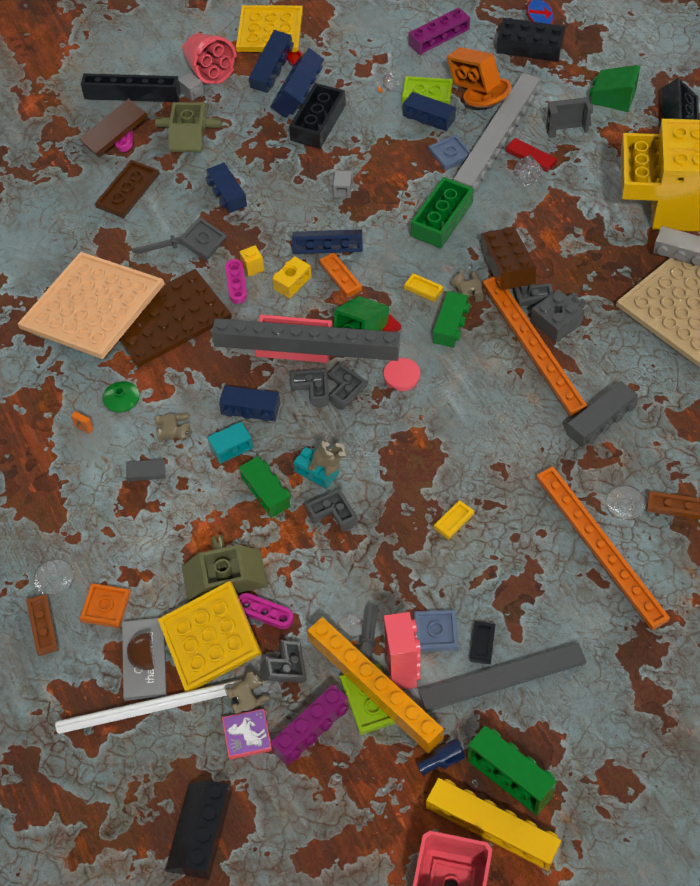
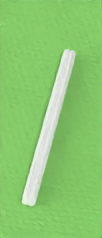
(143, 707)

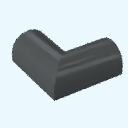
(532, 294)
(316, 381)
(349, 386)
(335, 505)
(288, 668)

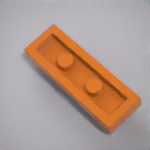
(340, 275)

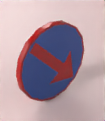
(539, 11)

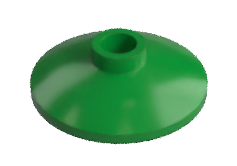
(121, 402)

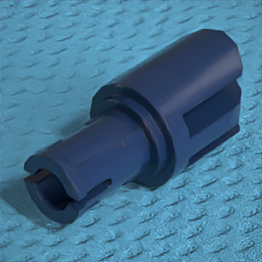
(443, 757)

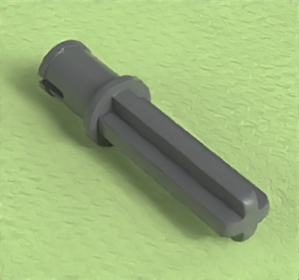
(367, 641)

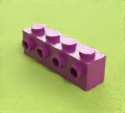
(439, 30)
(310, 725)

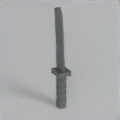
(173, 241)

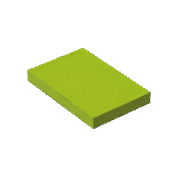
(434, 88)
(365, 712)

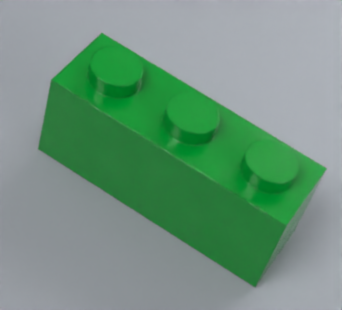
(451, 319)
(265, 486)

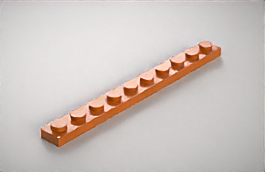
(535, 348)
(603, 549)

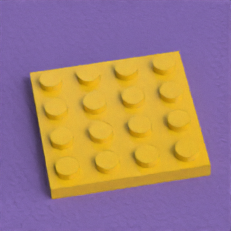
(259, 22)
(209, 636)

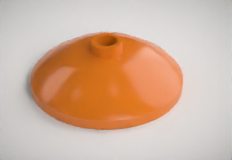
(485, 100)

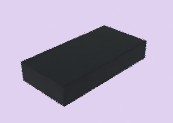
(482, 642)

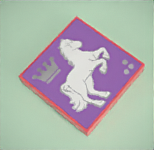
(246, 734)

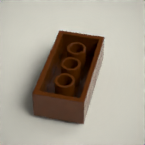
(508, 258)

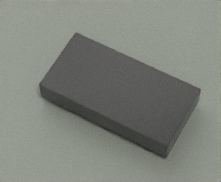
(145, 470)

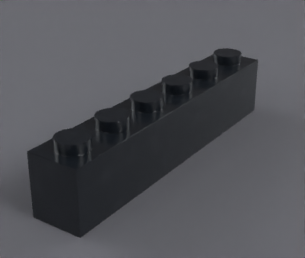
(130, 87)

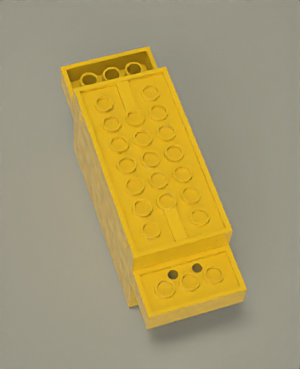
(666, 172)

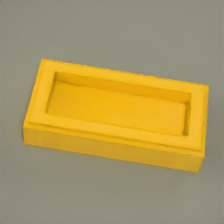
(423, 287)
(453, 519)

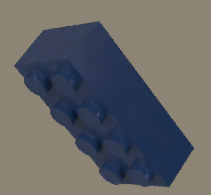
(298, 83)

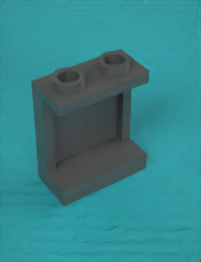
(568, 114)

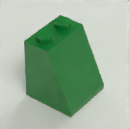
(615, 87)
(361, 314)

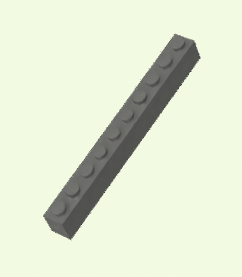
(306, 339)

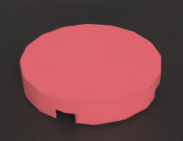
(401, 374)

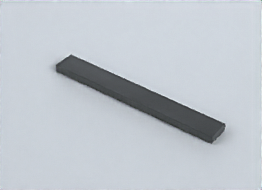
(502, 677)

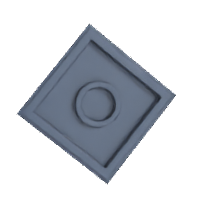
(449, 152)
(436, 630)

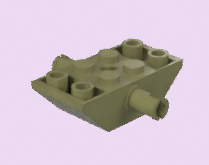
(187, 126)
(223, 564)

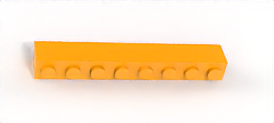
(376, 685)

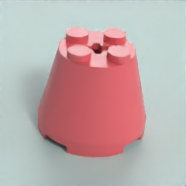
(210, 57)

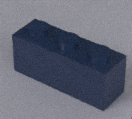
(429, 111)
(226, 188)
(249, 403)

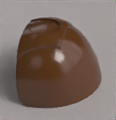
(140, 652)

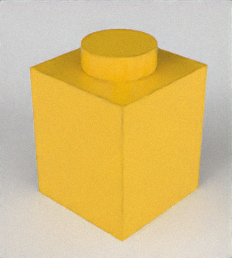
(252, 260)

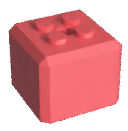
(452, 859)

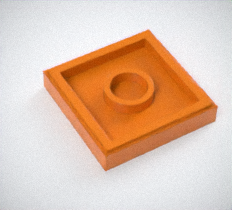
(105, 605)

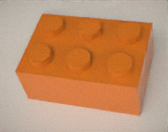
(473, 69)

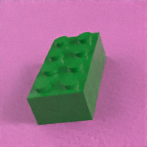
(442, 212)
(511, 770)

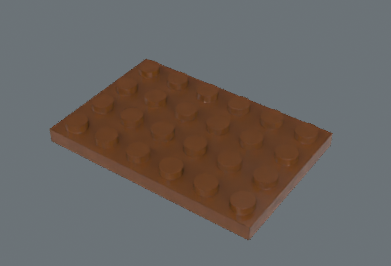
(173, 317)

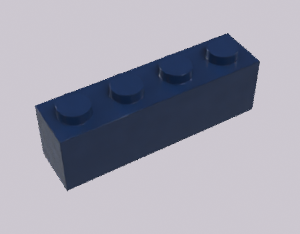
(271, 61)
(327, 241)

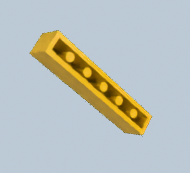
(493, 823)

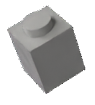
(191, 86)
(342, 184)

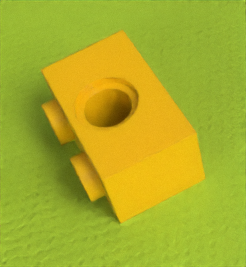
(291, 277)

